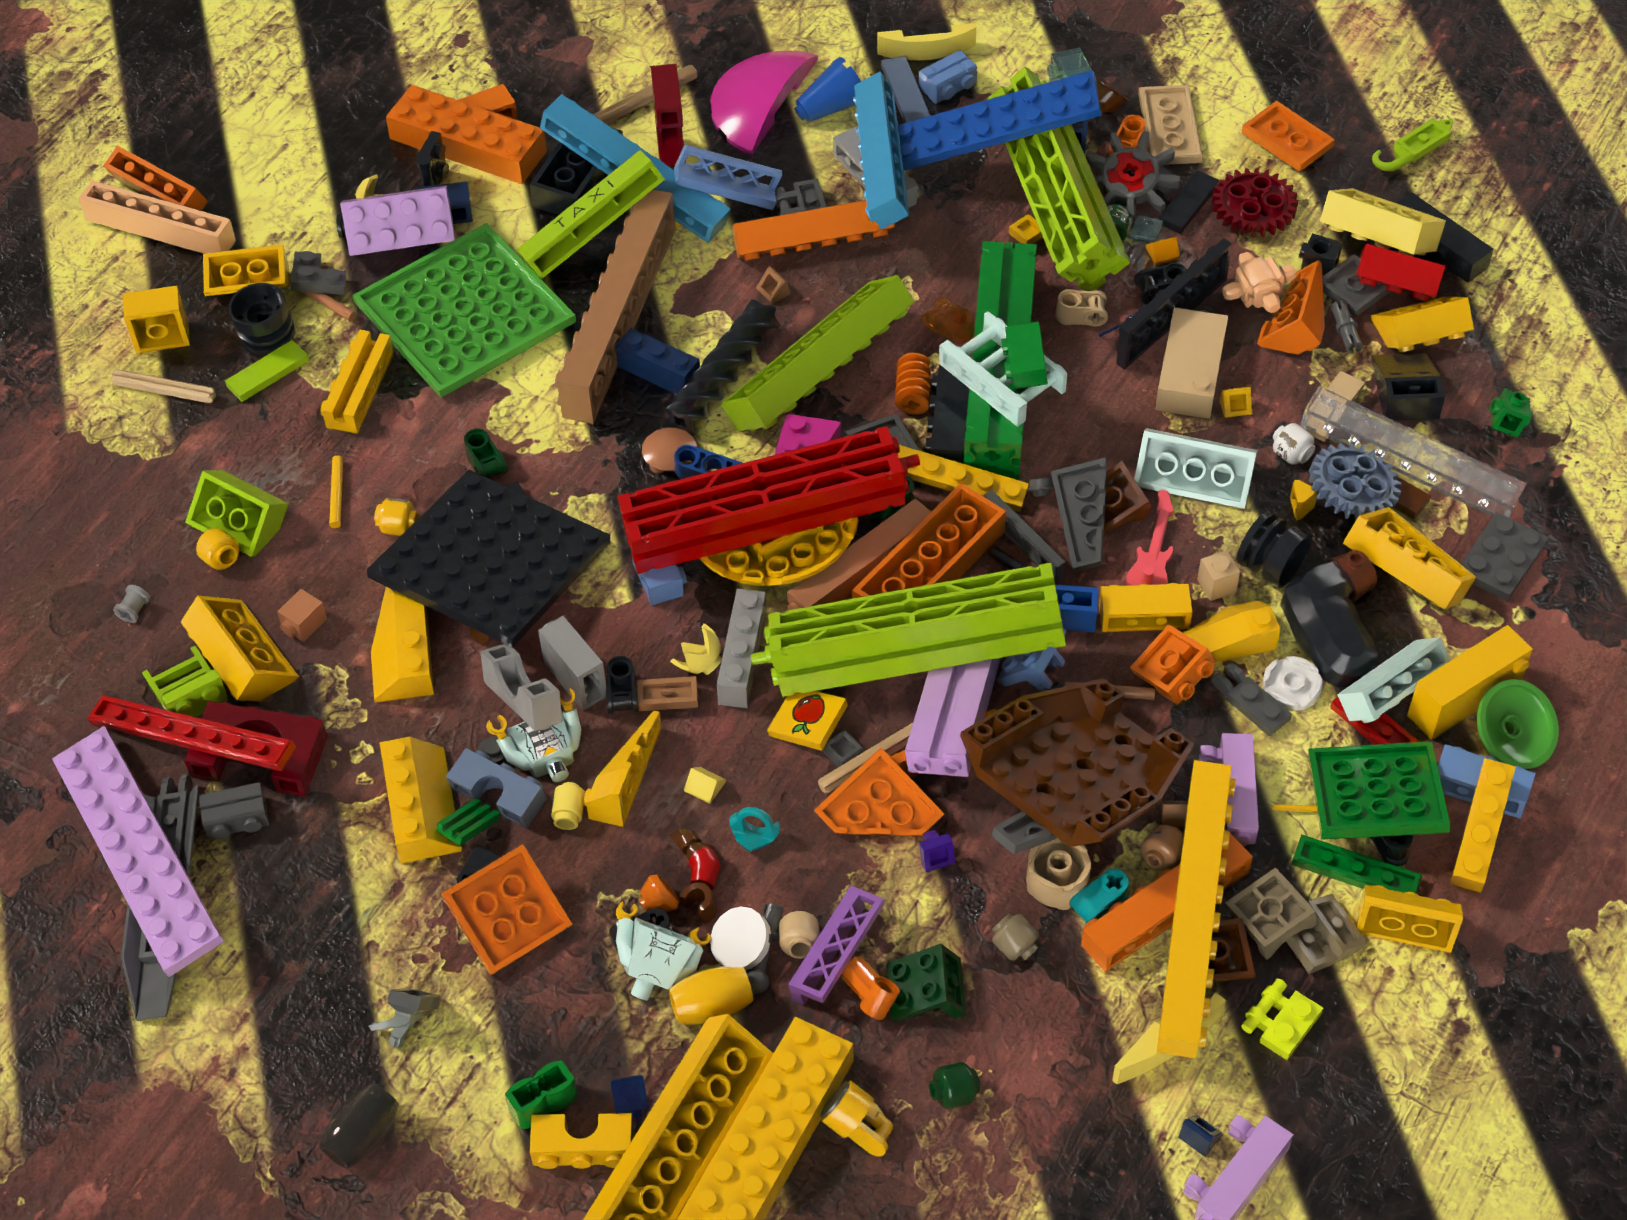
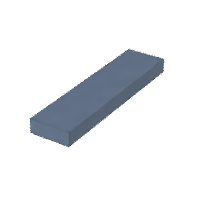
(906, 91)

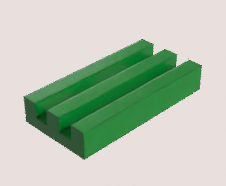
(463, 820)

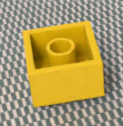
(156, 319)

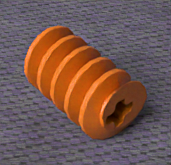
(913, 383)

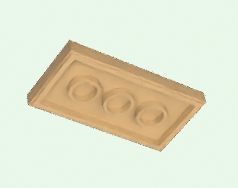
(1171, 122)

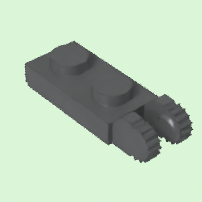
(1252, 700)

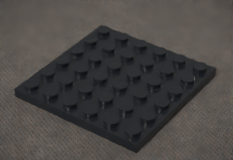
(489, 557)

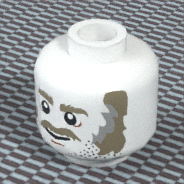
(1293, 444)

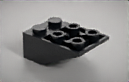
(1408, 386)

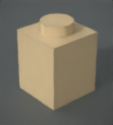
(1218, 575)

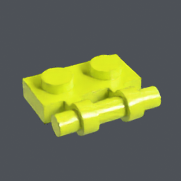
(1289, 1026)

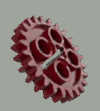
(1254, 202)

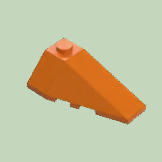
(1300, 319)

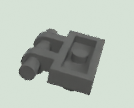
(806, 195)

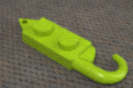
(1416, 144)

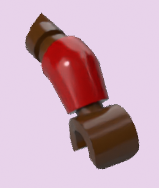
(704, 872)

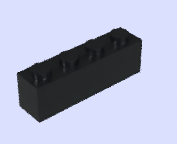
(1457, 248)
(949, 417)

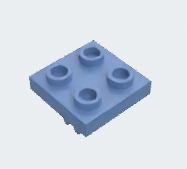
(1030, 668)

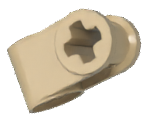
(1078, 308)

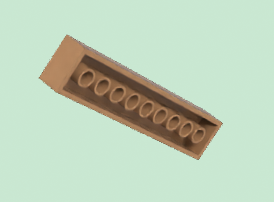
(615, 306)

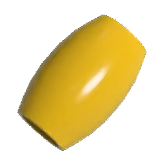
(710, 994)

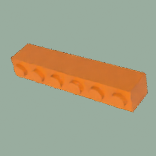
(804, 229)
(1149, 911)

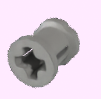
(131, 603)

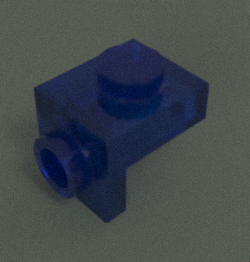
(629, 1095)

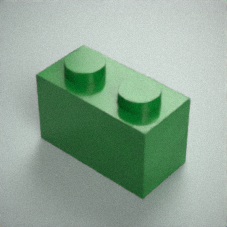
(1025, 354)

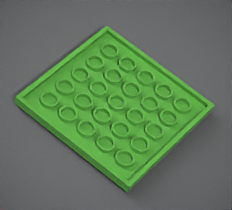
(464, 309)

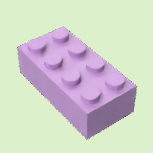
(398, 220)

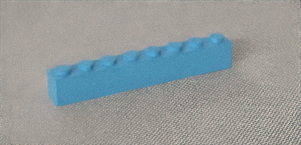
(609, 149)
(880, 151)

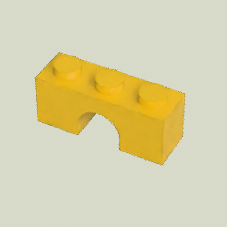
(554, 1147)

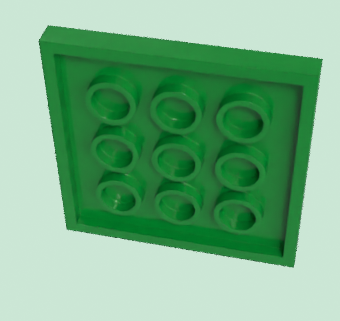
(1378, 790)

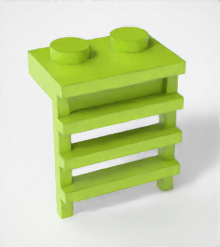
(190, 693)

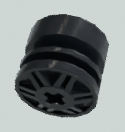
(261, 318)
(1274, 549)

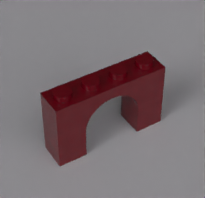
(667, 113)
(306, 733)

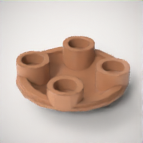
(661, 447)

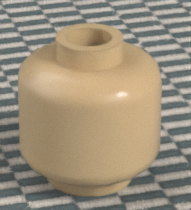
(798, 933)

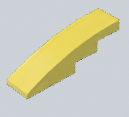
(1143, 1055)

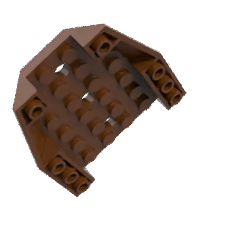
(1050, 735)

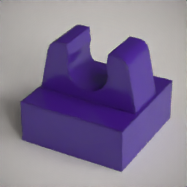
(936, 851)

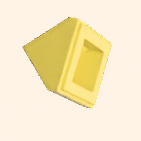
(703, 784)

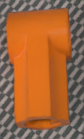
(874, 990)

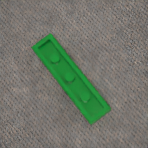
(1352, 866)

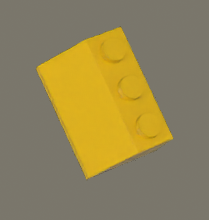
(235, 269)
(1424, 322)
(1409, 918)

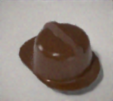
(1109, 97)

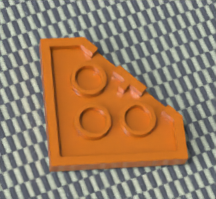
(879, 802)

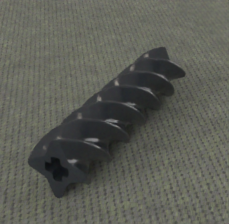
(721, 366)

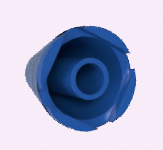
(828, 93)

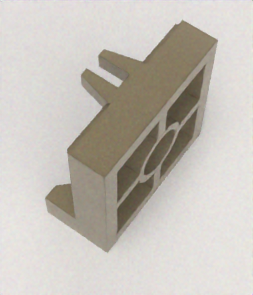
(1271, 911)

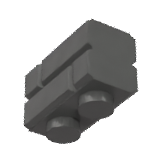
(234, 811)

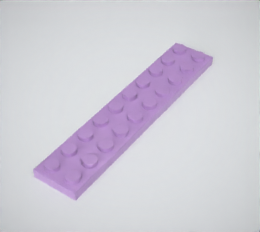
(137, 852)

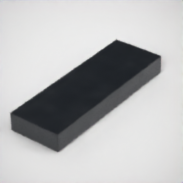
(1188, 201)

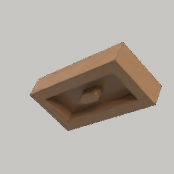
(667, 693)

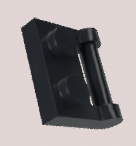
(432, 160)

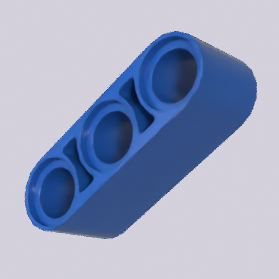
(702, 461)

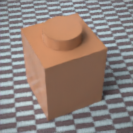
(301, 615)

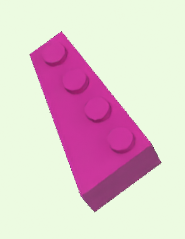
(806, 431)

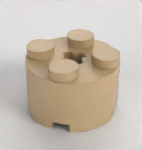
(1057, 873)

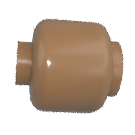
(1163, 847)

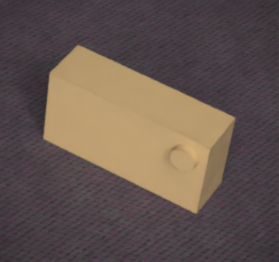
(1191, 363)

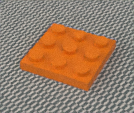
(506, 909)

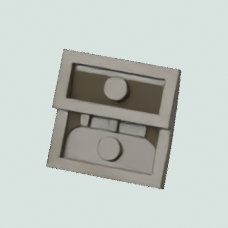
(1330, 940)

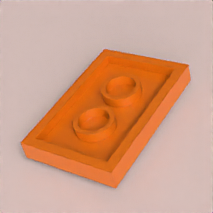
(1288, 136)

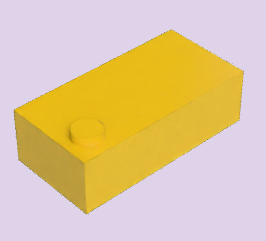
(1459, 685)

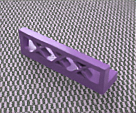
(830, 941)

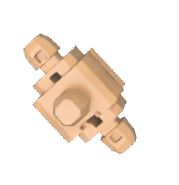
(1259, 282)

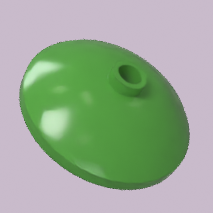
(1529, 723)

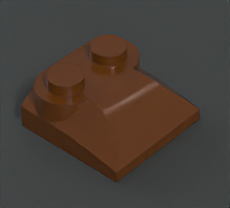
(1123, 499)
(1232, 953)

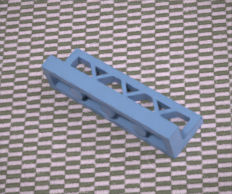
(723, 181)

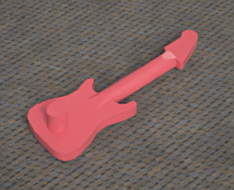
(1151, 565)

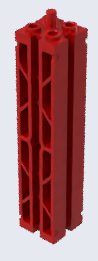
(765, 499)

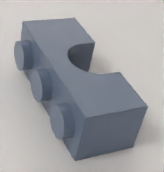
(477, 773)

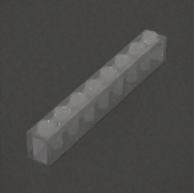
(1413, 453)

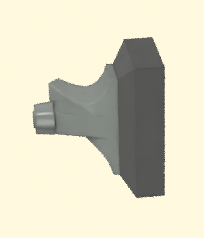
(409, 1007)

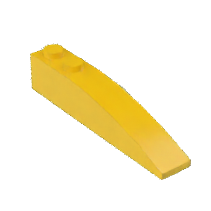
(401, 650)

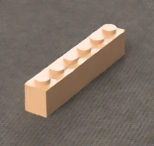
(156, 219)

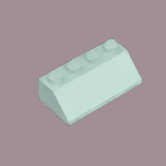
(1195, 468)

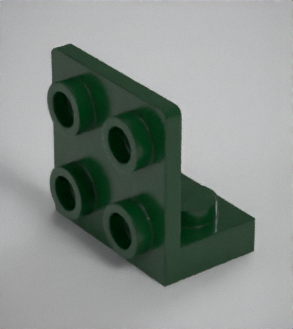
(927, 982)

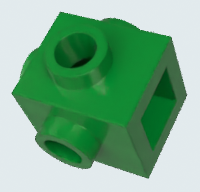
(1510, 412)

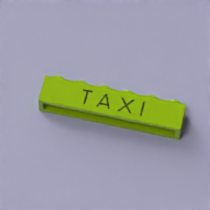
(591, 214)

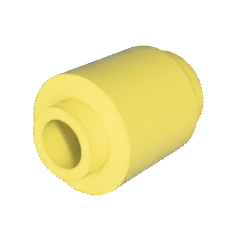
(567, 806)

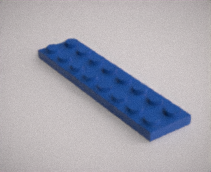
(999, 120)

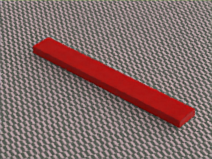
(192, 733)

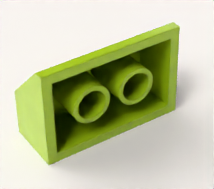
(236, 508)

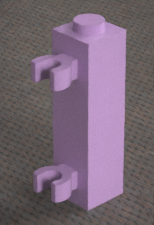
(1239, 753)
(1245, 1172)

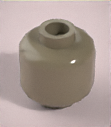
(1015, 937)

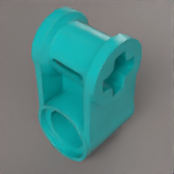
(1100, 895)

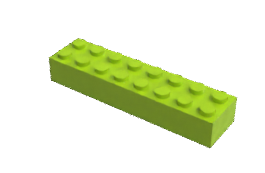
(818, 354)

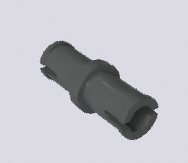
(1346, 326)

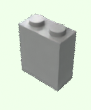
(573, 662)

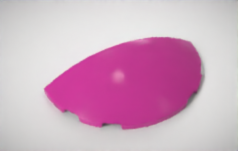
(753, 92)

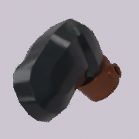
(1326, 621)

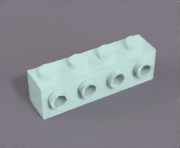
(1392, 680)

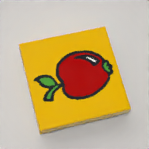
(807, 718)

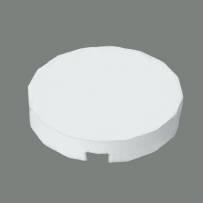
(1293, 682)
(740, 938)

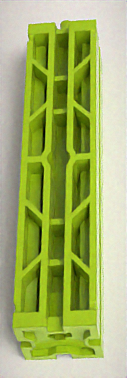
(1065, 199)
(913, 630)

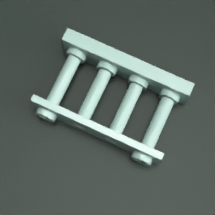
(992, 389)

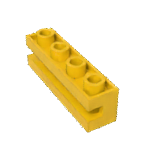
(357, 382)

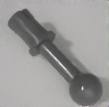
(757, 976)

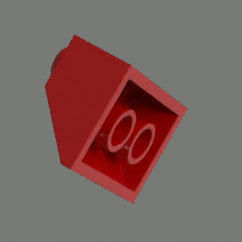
(1399, 272)

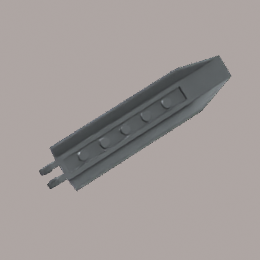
(146, 981)

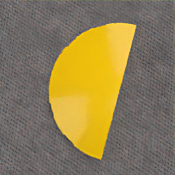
(786, 557)

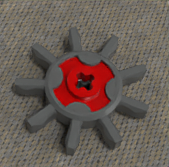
(1143, 172)

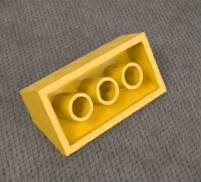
(238, 648)
(418, 797)

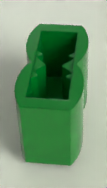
(546, 1092)

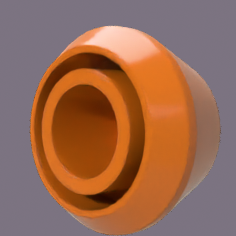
(658, 894)

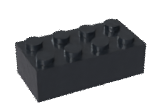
(563, 180)

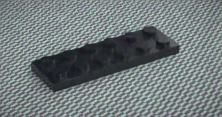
(1184, 292)

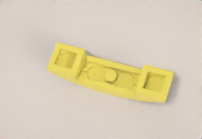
(926, 47)

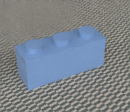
(1460, 774)

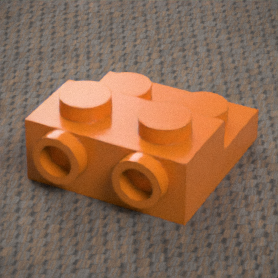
(1174, 664)

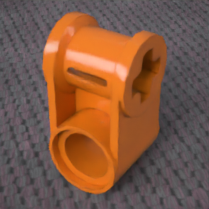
(1130, 131)

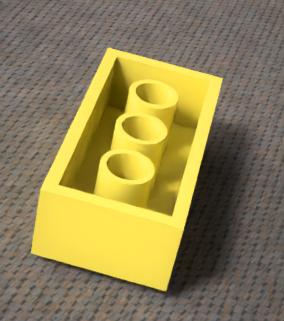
(1382, 221)

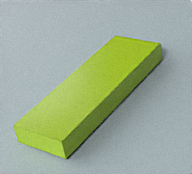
(267, 370)

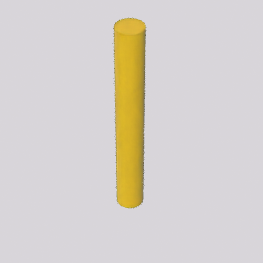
(336, 492)

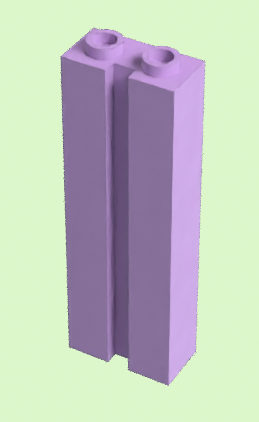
(949, 704)

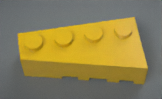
(1410, 557)

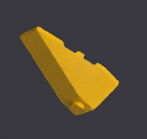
(1238, 631)
(619, 781)

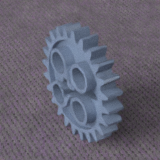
(1354, 480)

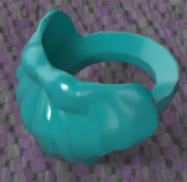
(749, 835)

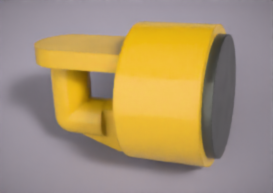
(845, 1115)

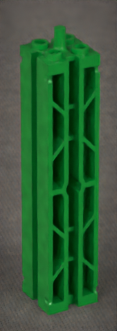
(1007, 293)

